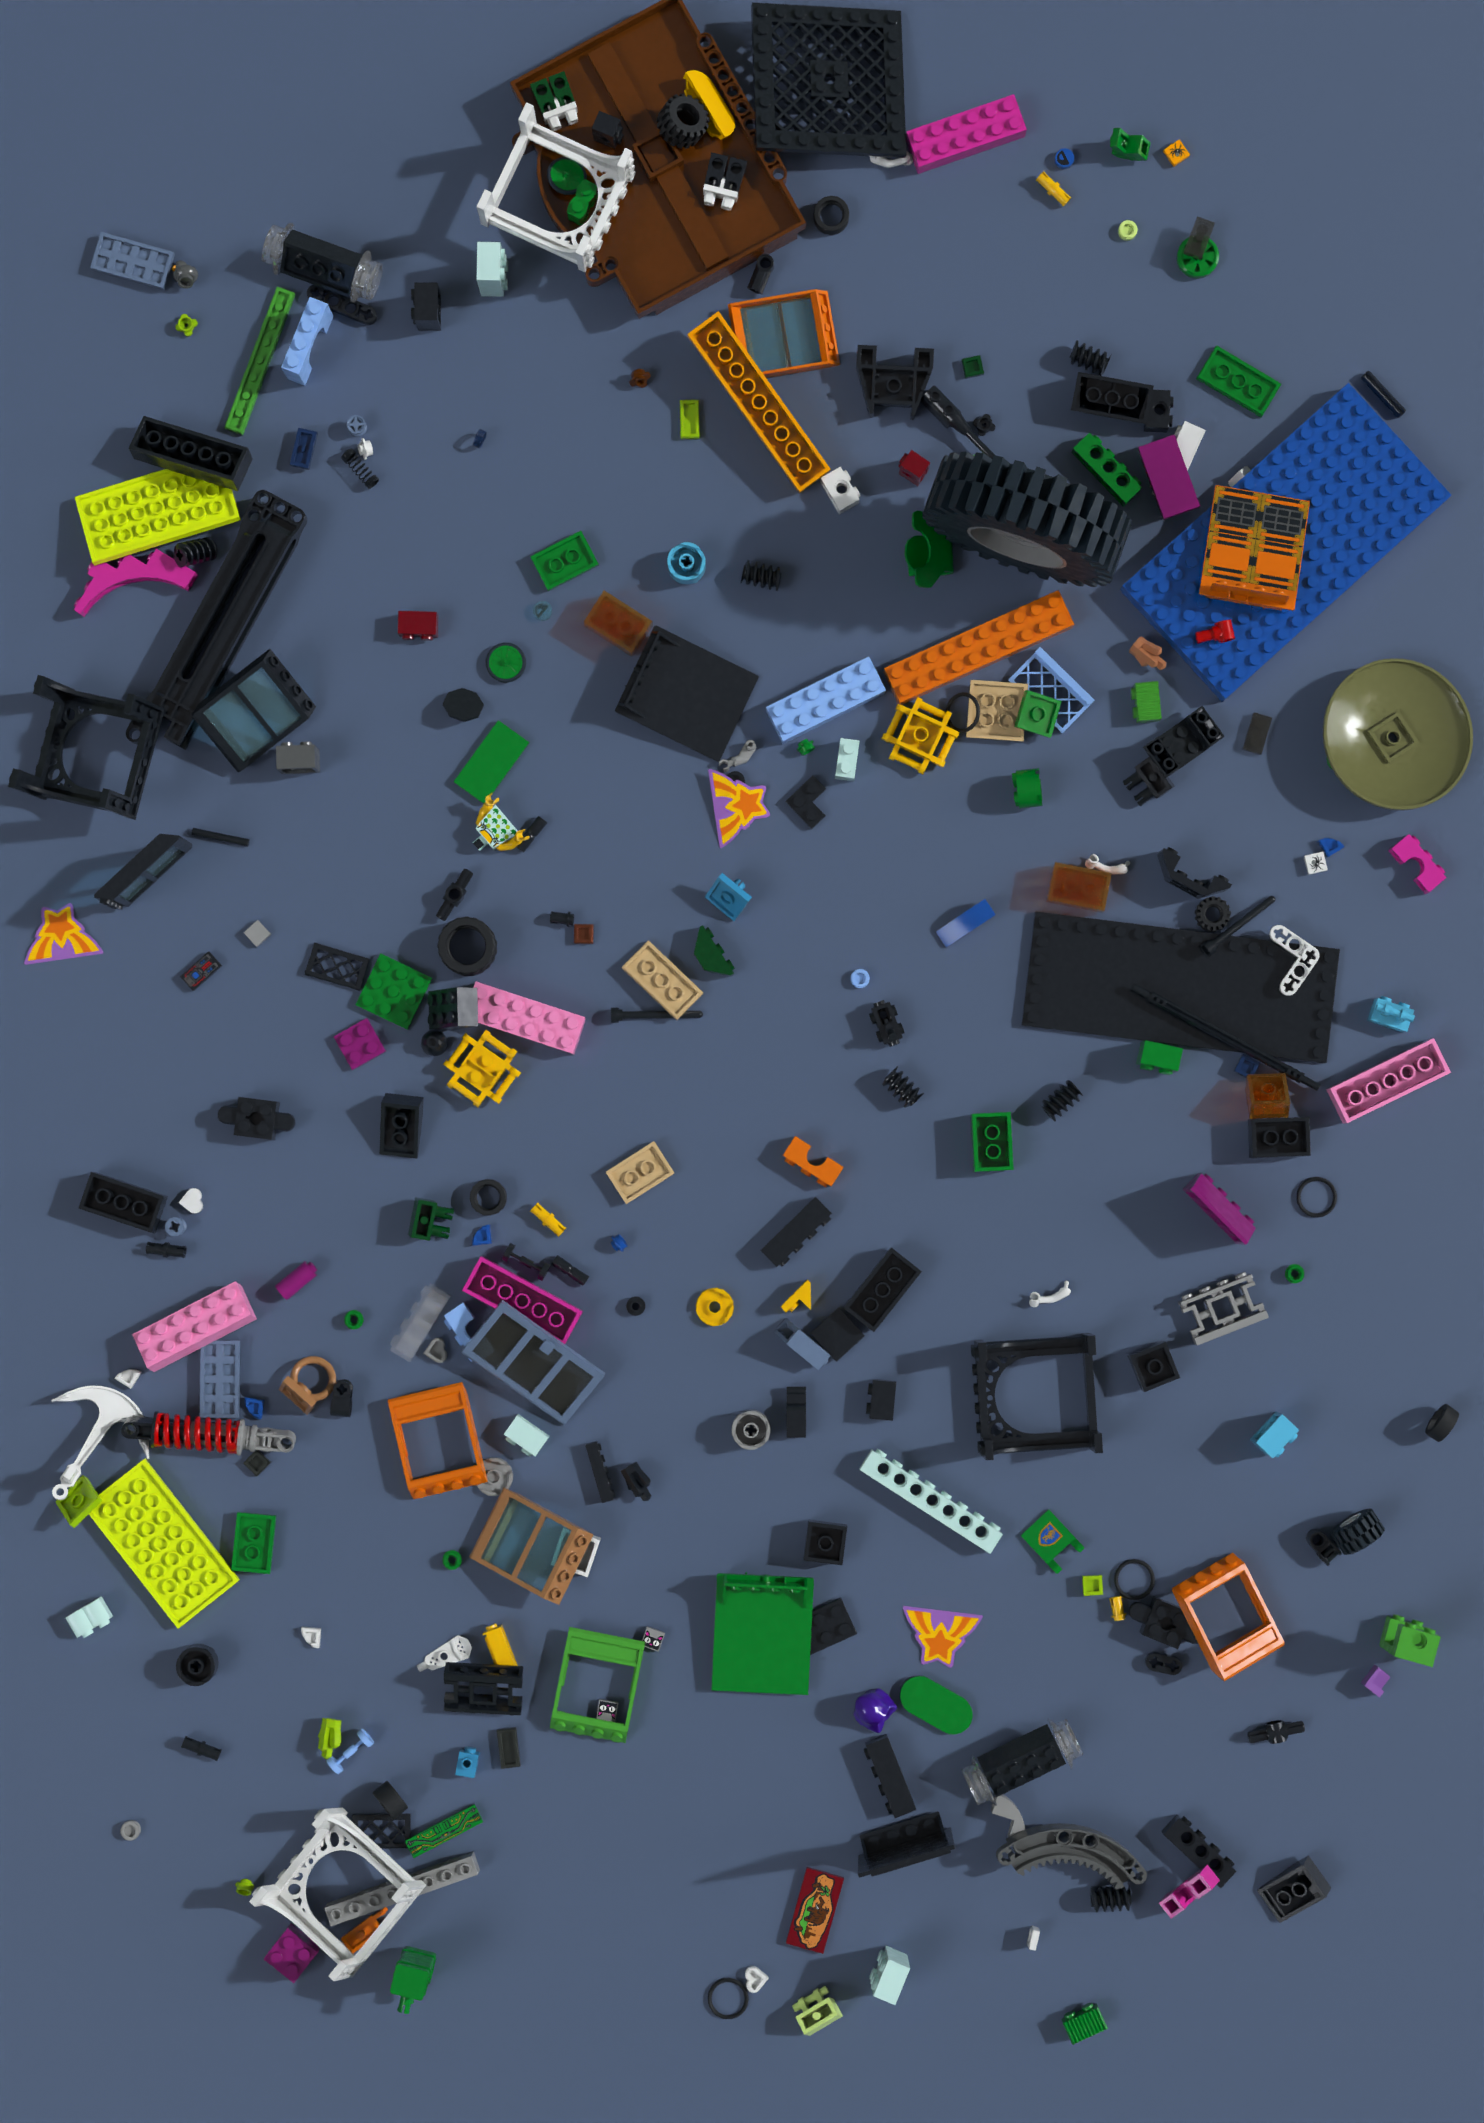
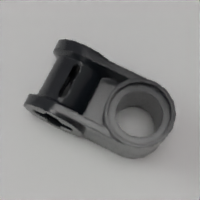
(342, 1402)
(1325, 1549)

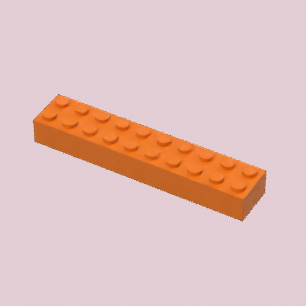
(978, 648)

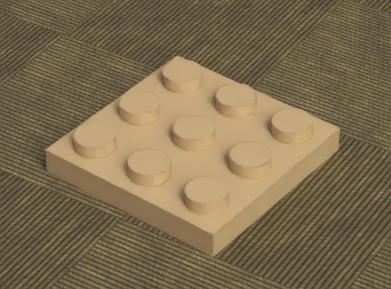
(998, 710)

